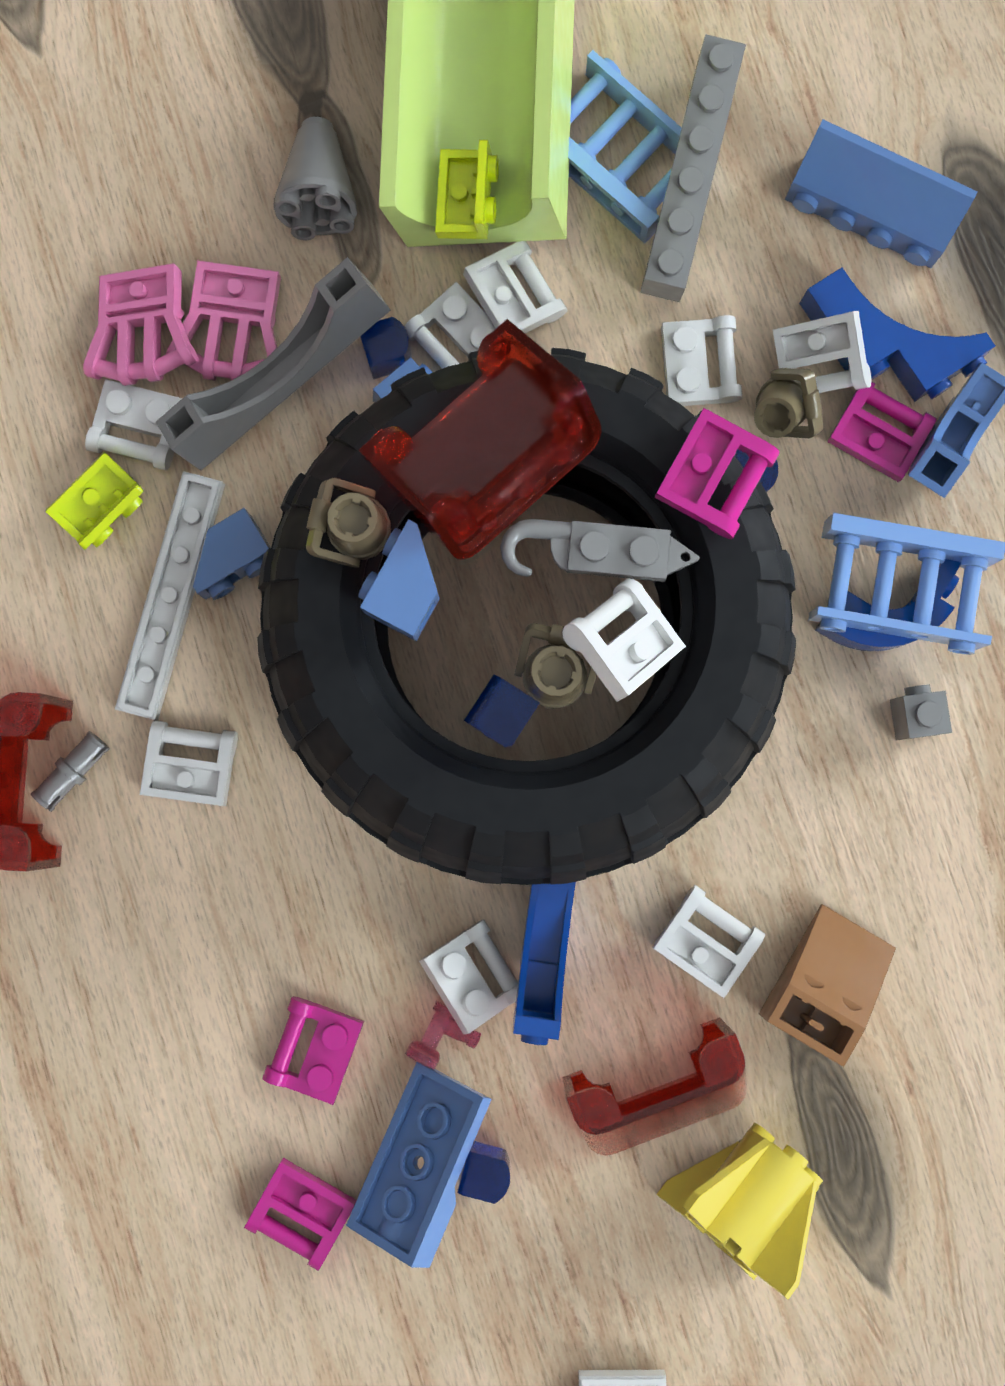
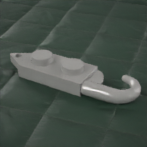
(601, 549)

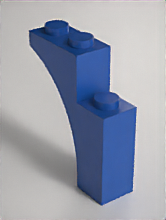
(917, 358)
(543, 963)

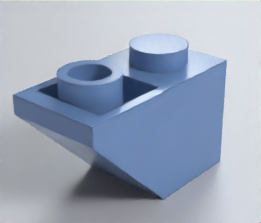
(229, 553)
(405, 588)

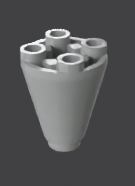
(315, 184)

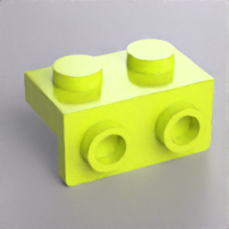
(464, 192)
(96, 502)

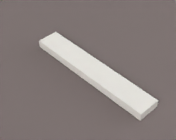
(169, 597)

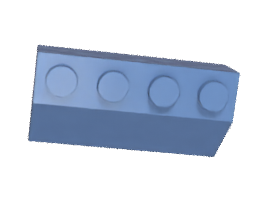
(879, 195)

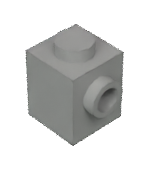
(920, 713)

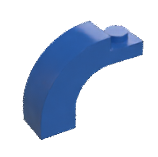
(875, 641)

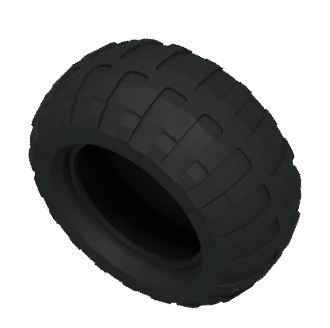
(561, 814)

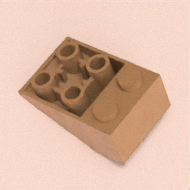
(830, 985)

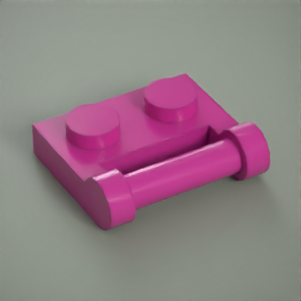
(877, 441)
(703, 464)
(326, 1056)
(307, 1202)

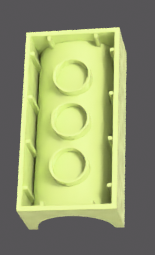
(473, 76)

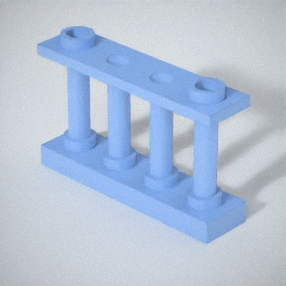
(610, 186)
(932, 549)

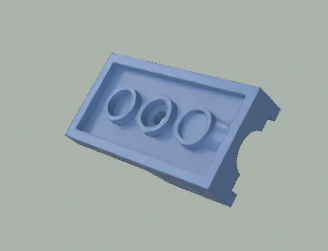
(410, 1206)

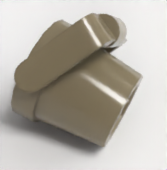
(786, 403)
(354, 523)
(553, 672)

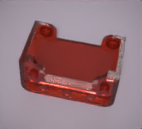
(491, 445)
(24, 719)
(713, 1089)

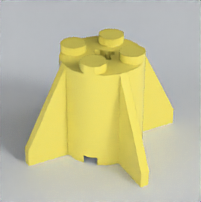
(752, 1205)

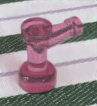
(441, 1023)

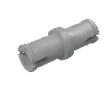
(70, 771)

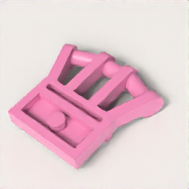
(231, 296)
(138, 300)

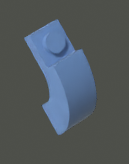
(958, 430)

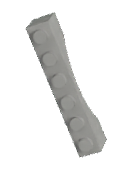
(693, 168)
(212, 420)

